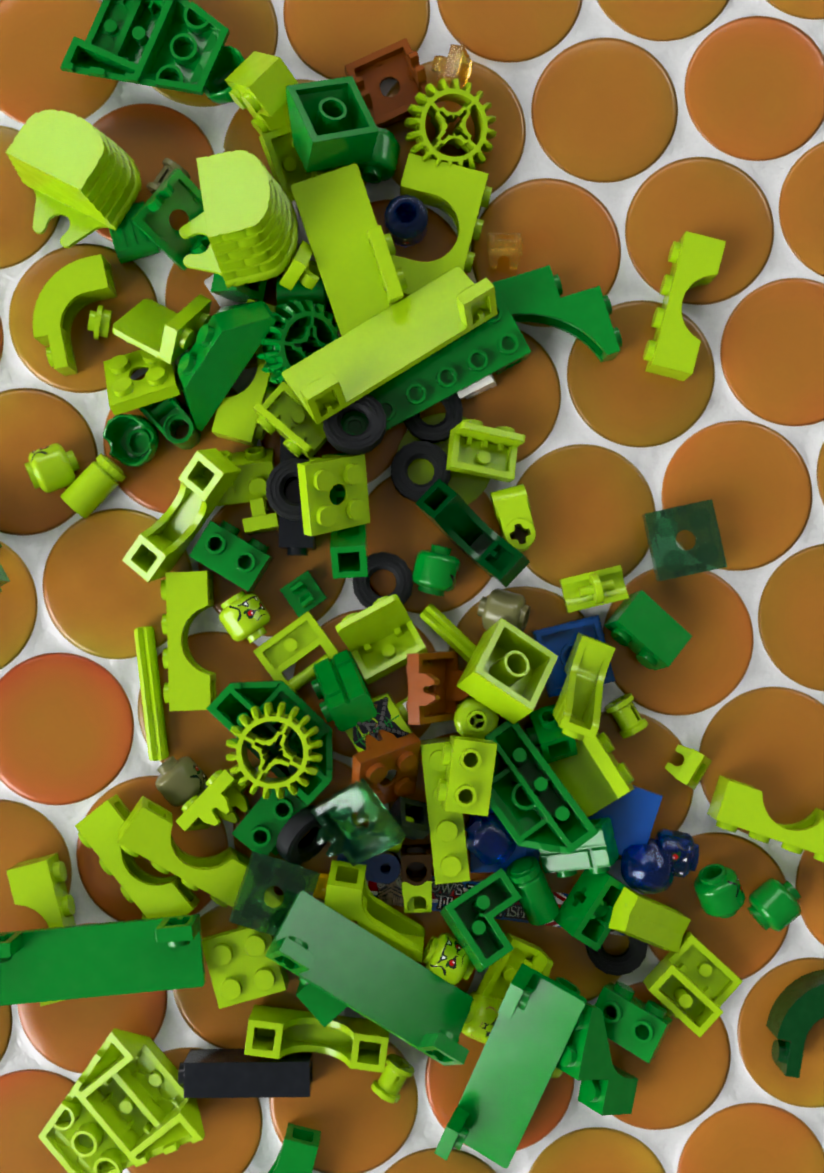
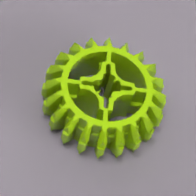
(460, 137)
(259, 743)

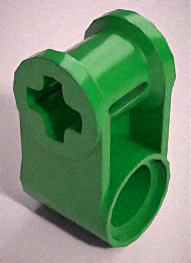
(167, 417)

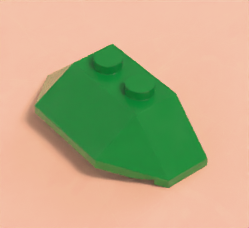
(221, 355)
(242, 696)
(532, 798)

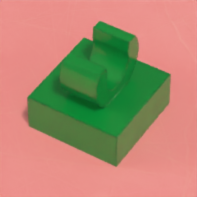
(303, 593)

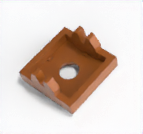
(395, 63)
(435, 670)
(386, 755)

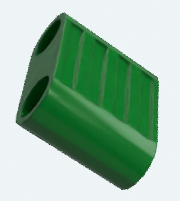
(130, 241)

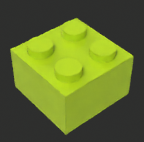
(507, 671)

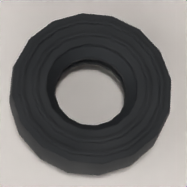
(440, 431)
(359, 443)
(406, 456)
(275, 489)
(388, 562)
(289, 839)
(619, 964)

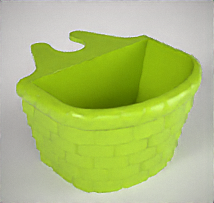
(74, 174)
(245, 219)

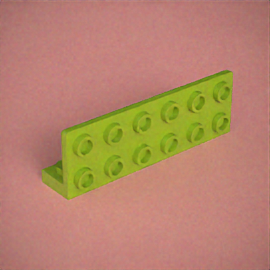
(390, 343)

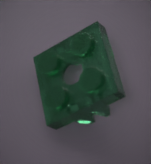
(661, 534)
(344, 835)
(261, 874)

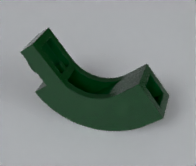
(471, 533)
(793, 1017)

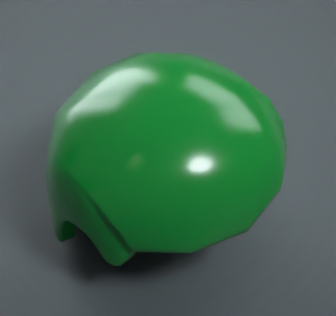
(217, 87)
(131, 439)

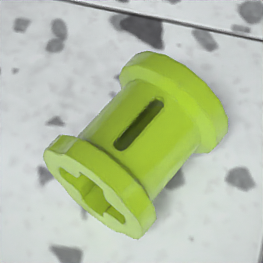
(626, 715)
(393, 1079)

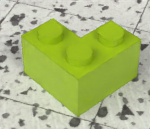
(261, 89)

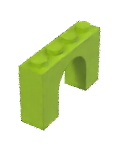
(460, 195)

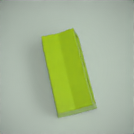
(648, 920)

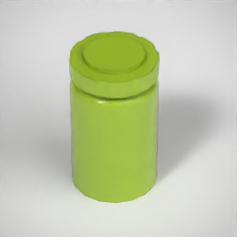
(93, 486)

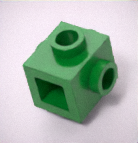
(549, 737)

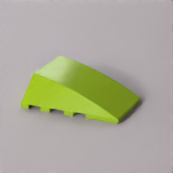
(122, 1110)

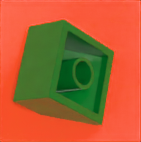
(330, 124)

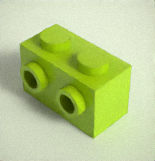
(467, 775)

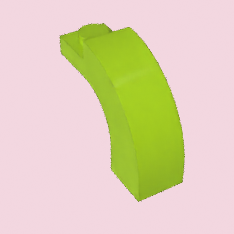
(62, 299)

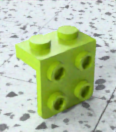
(161, 329)
(380, 637)
(594, 774)

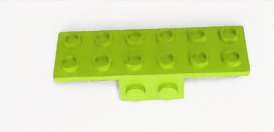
(349, 246)

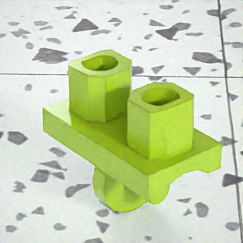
(593, 589)

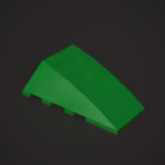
(150, 44)

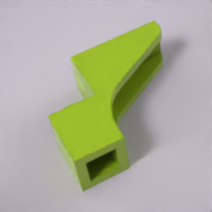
(581, 695)
(351, 897)

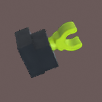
(411, 817)

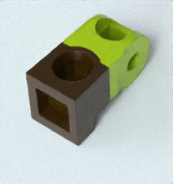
(416, 878)

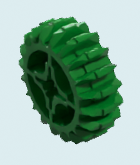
(310, 328)

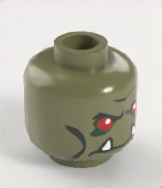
(180, 780)

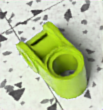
(512, 512)

